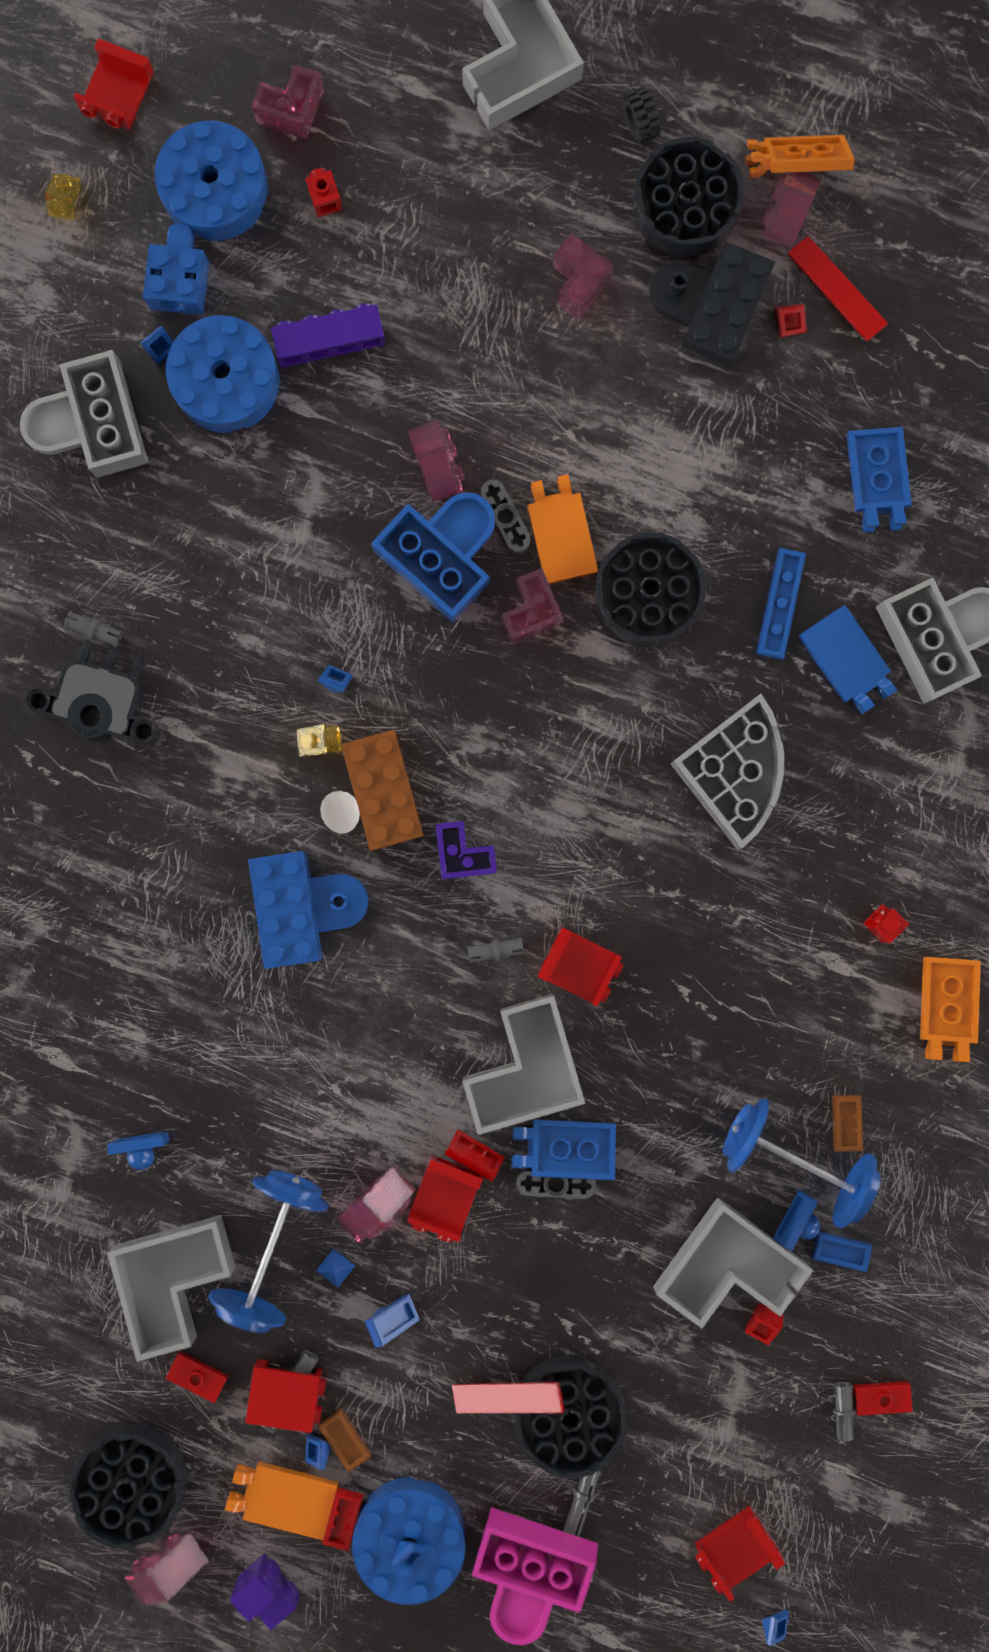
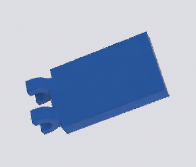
(879, 475)
(848, 658)
(568, 1150)

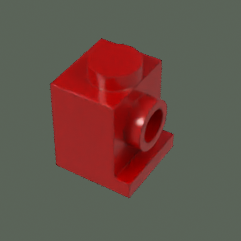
(325, 200)
(885, 924)

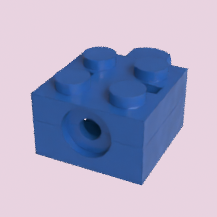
(176, 274)

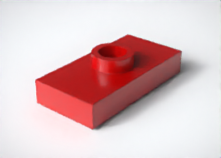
(474, 1155)
(197, 1377)
(882, 1398)
(343, 1519)

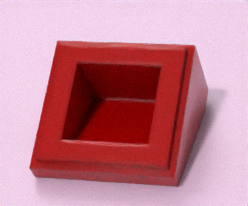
(764, 1324)

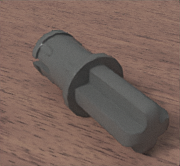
(844, 1411)

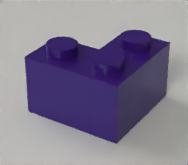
(457, 859)
(264, 1593)

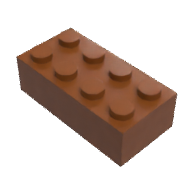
(382, 790)

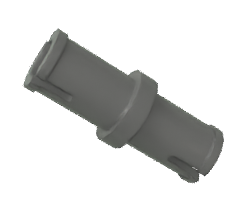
(93, 629)
(495, 950)

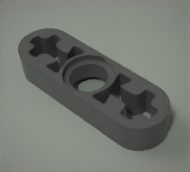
(521, 531)
(535, 1188)

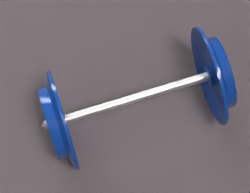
(856, 1192)
(246, 1309)

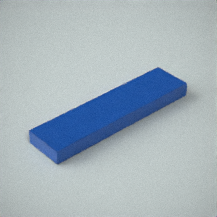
(781, 603)

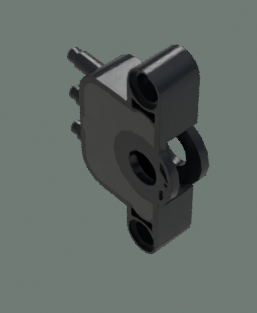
(93, 686)

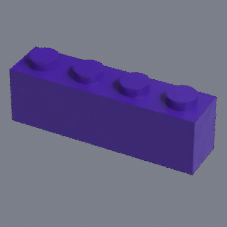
(328, 335)

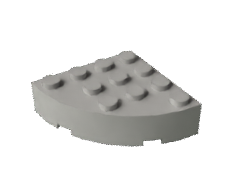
(737, 771)

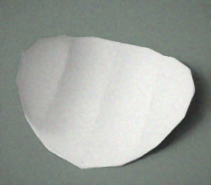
(340, 812)

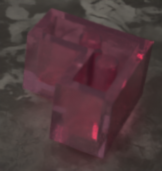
(291, 108)
(793, 201)
(586, 273)
(436, 459)
(539, 608)
(377, 1205)
(164, 1574)

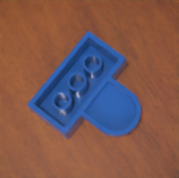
(439, 552)
(297, 907)

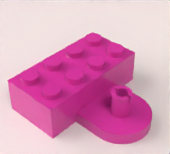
(532, 1572)

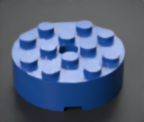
(218, 154)
(217, 347)
(413, 1511)

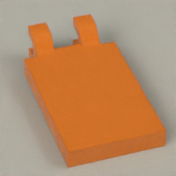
(799, 154)
(561, 533)
(950, 1006)
(283, 1499)

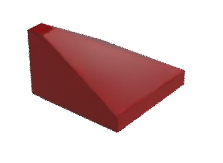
(790, 319)

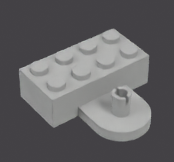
(89, 415)
(937, 635)

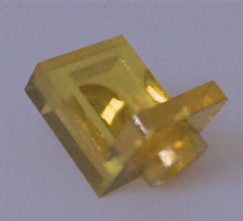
(61, 196)
(319, 740)

